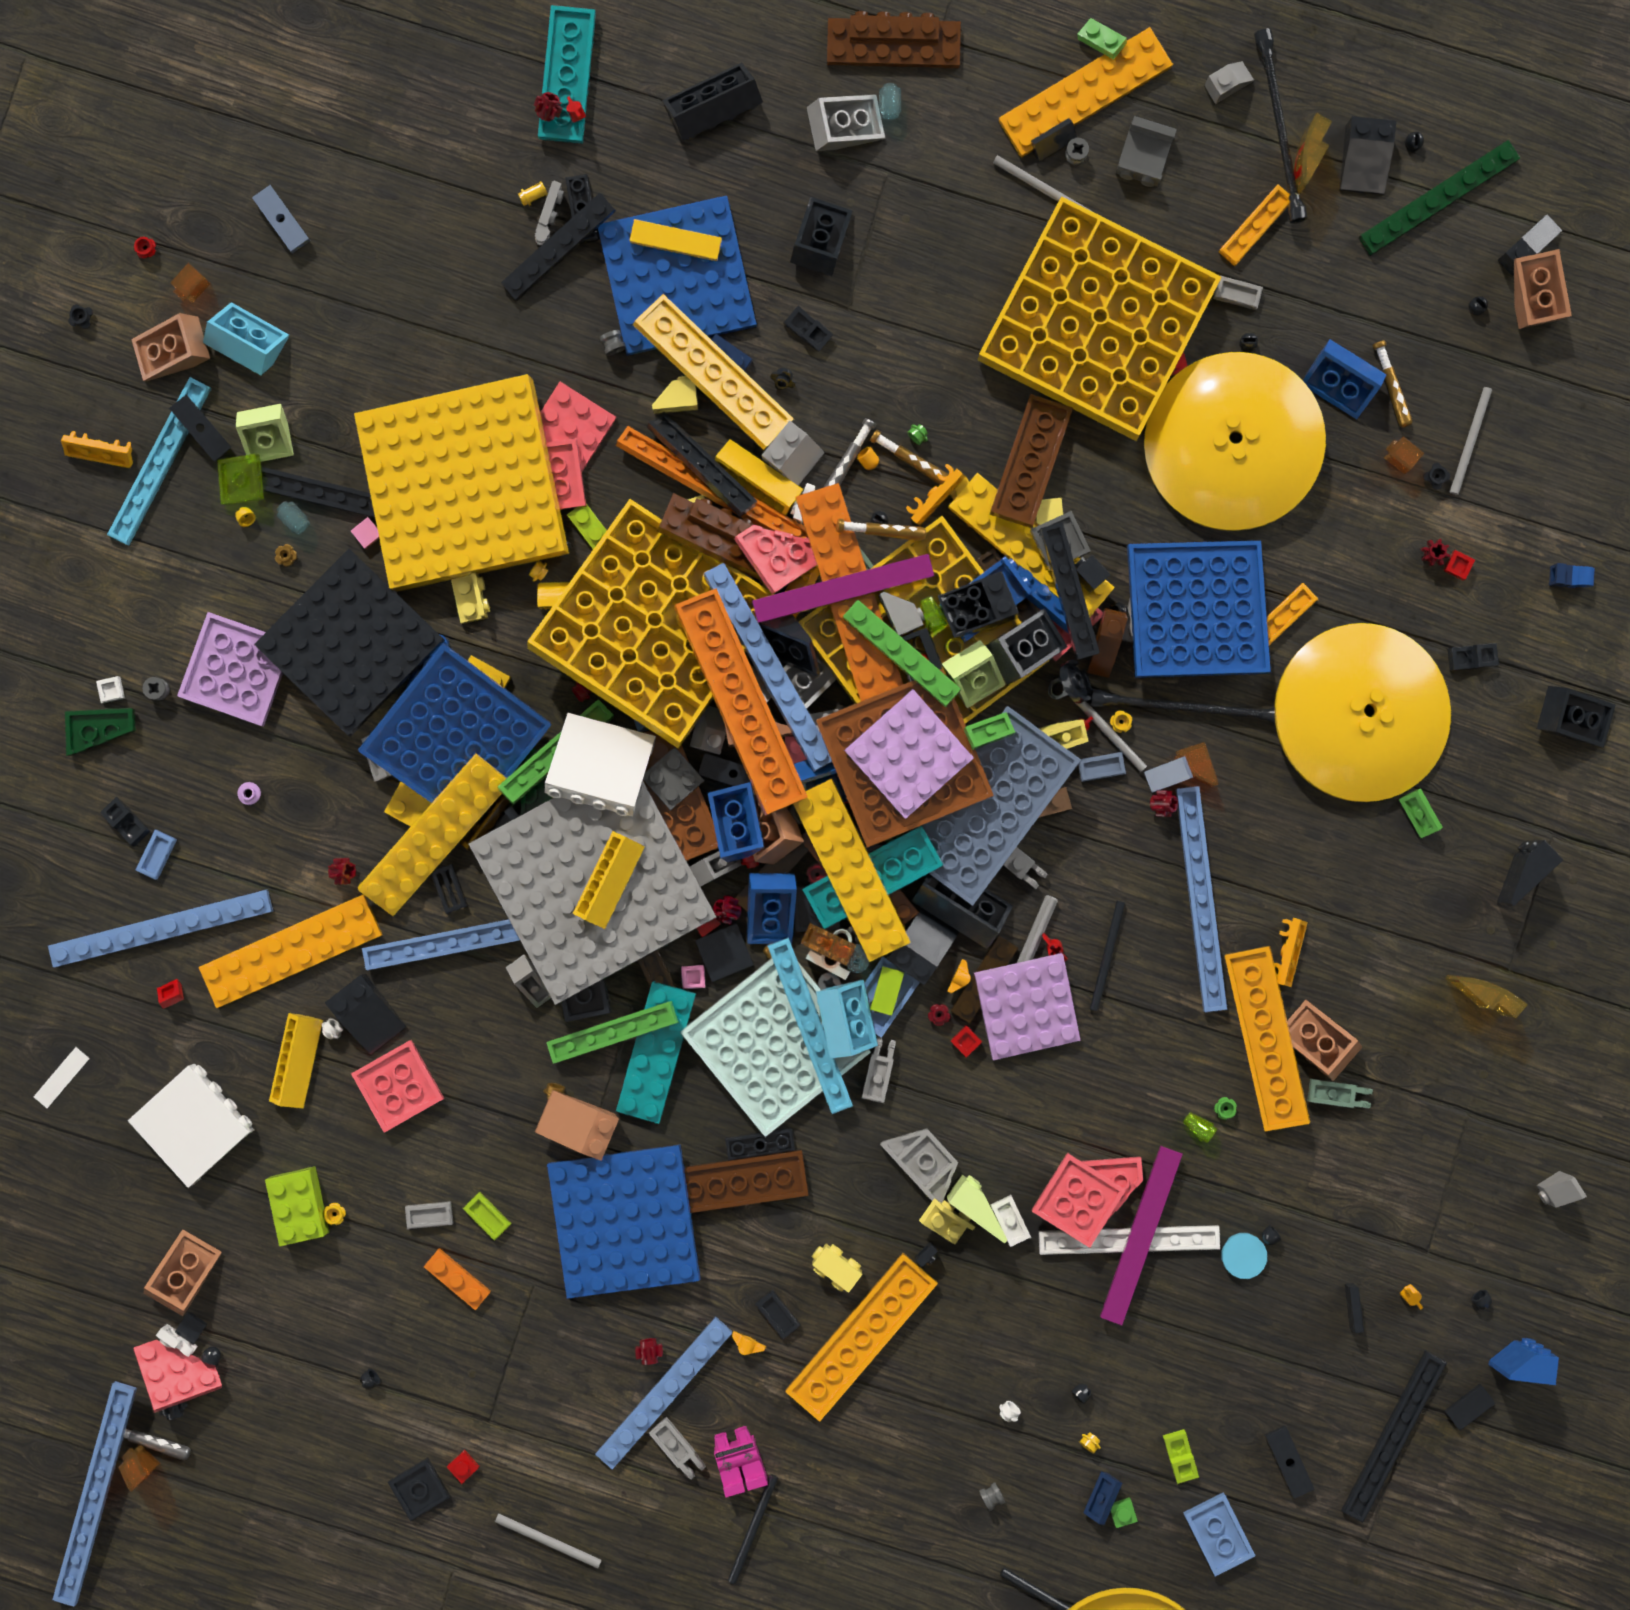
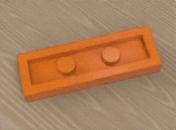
(457, 1279)

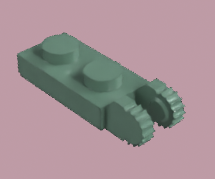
(1336, 1093)

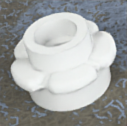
(332, 1029)
(1009, 1411)

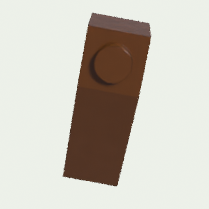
(1108, 641)

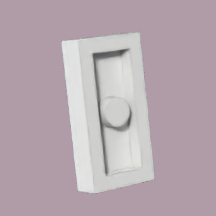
(1010, 1220)

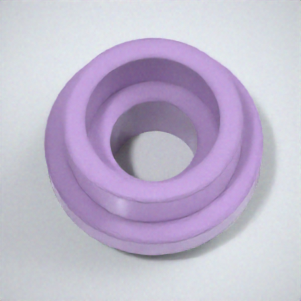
(256, 793)

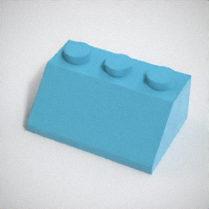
(245, 338)
(846, 1019)

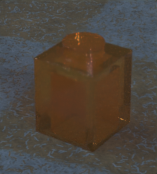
(189, 283)
(1403, 454)

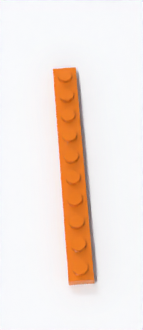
(668, 463)

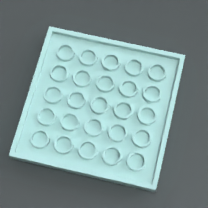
(759, 1050)

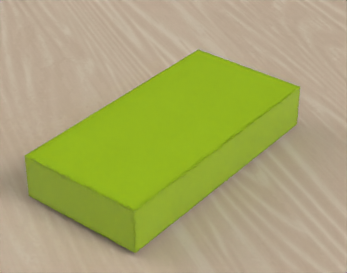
(887, 990)
(487, 1216)

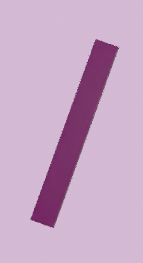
(843, 588)
(1141, 1235)

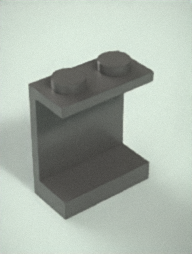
(1145, 151)

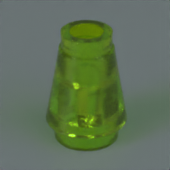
(933, 614)
(1200, 1127)

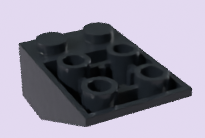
(979, 605)

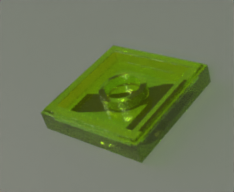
(240, 479)

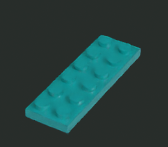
(567, 69)
(896, 864)
(655, 1057)

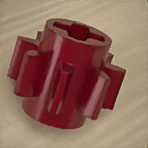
(548, 106)
(1441, 549)
(1163, 803)
(342, 871)
(727, 909)
(649, 1351)

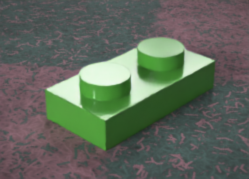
(1102, 38)
(989, 731)
(1420, 813)

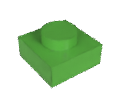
(1123, 1513)

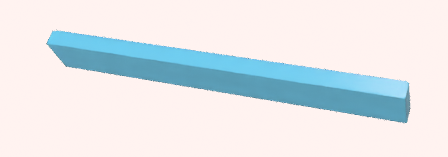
(155, 468)
(809, 1025)

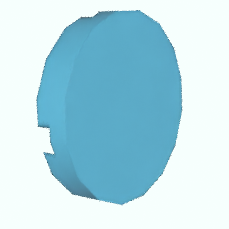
(1244, 1255)

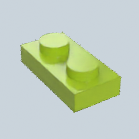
(587, 524)

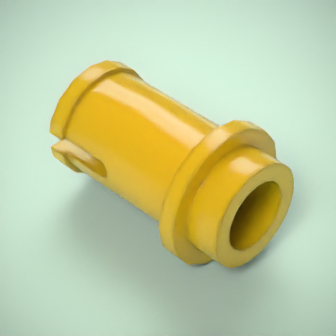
(532, 193)

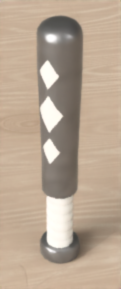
(850, 455)
(158, 1444)

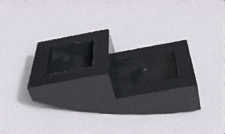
(807, 328)
(1473, 656)
(125, 821)

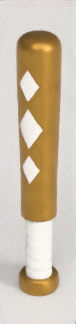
(1399, 404)
(910, 458)
(886, 530)

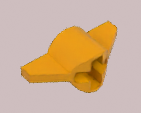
(960, 978)
(1411, 1296)
(746, 1344)

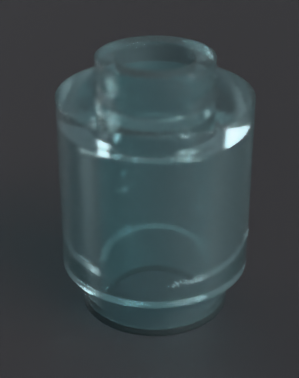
(890, 101)
(292, 517)
(858, 965)

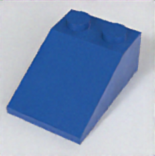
(770, 907)

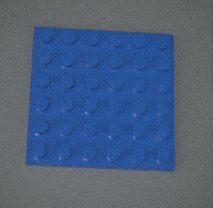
(705, 290)
(1198, 609)
(447, 719)
(623, 1221)

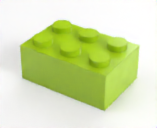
(297, 1206)

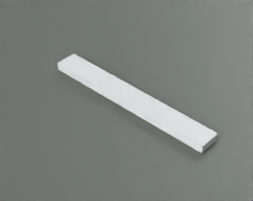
(1115, 1239)

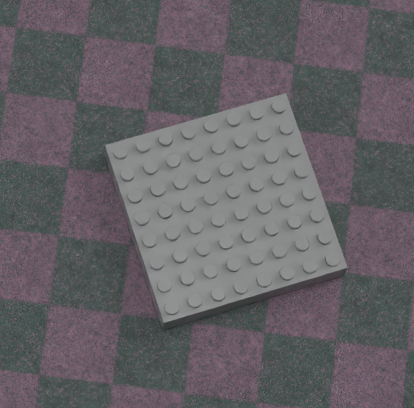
(543, 867)

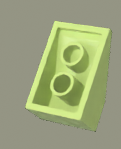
(970, 1200)

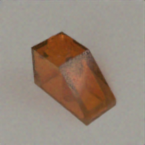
(1199, 763)
(828, 944)
(137, 1466)

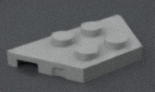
(924, 1161)

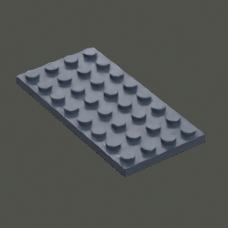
(979, 839)

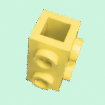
(830, 1263)

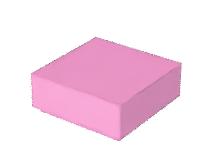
(366, 533)
(693, 976)

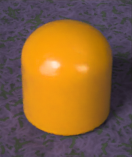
(868, 458)

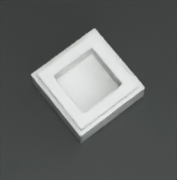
(110, 689)

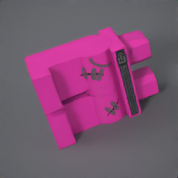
(738, 1454)

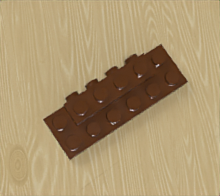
(893, 41)
(707, 531)

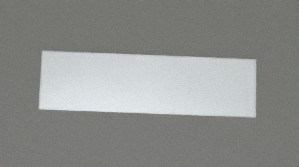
(61, 1077)

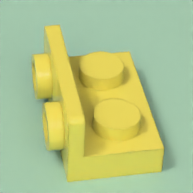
(470, 598)
(945, 1221)

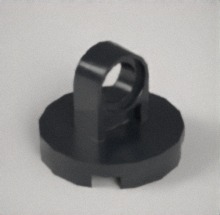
(1074, 682)

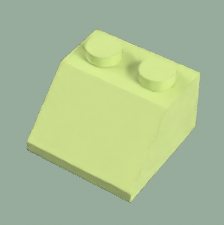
(265, 432)
(974, 673)

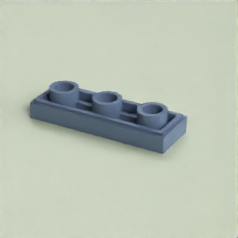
(274, 210)

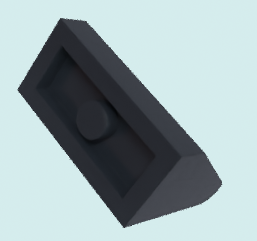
(929, 647)

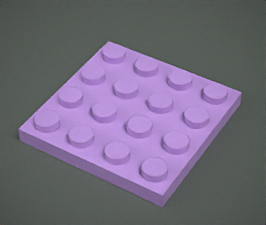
(231, 671)
(908, 754)
(1027, 1006)

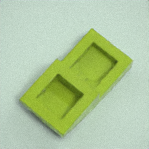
(1180, 1456)

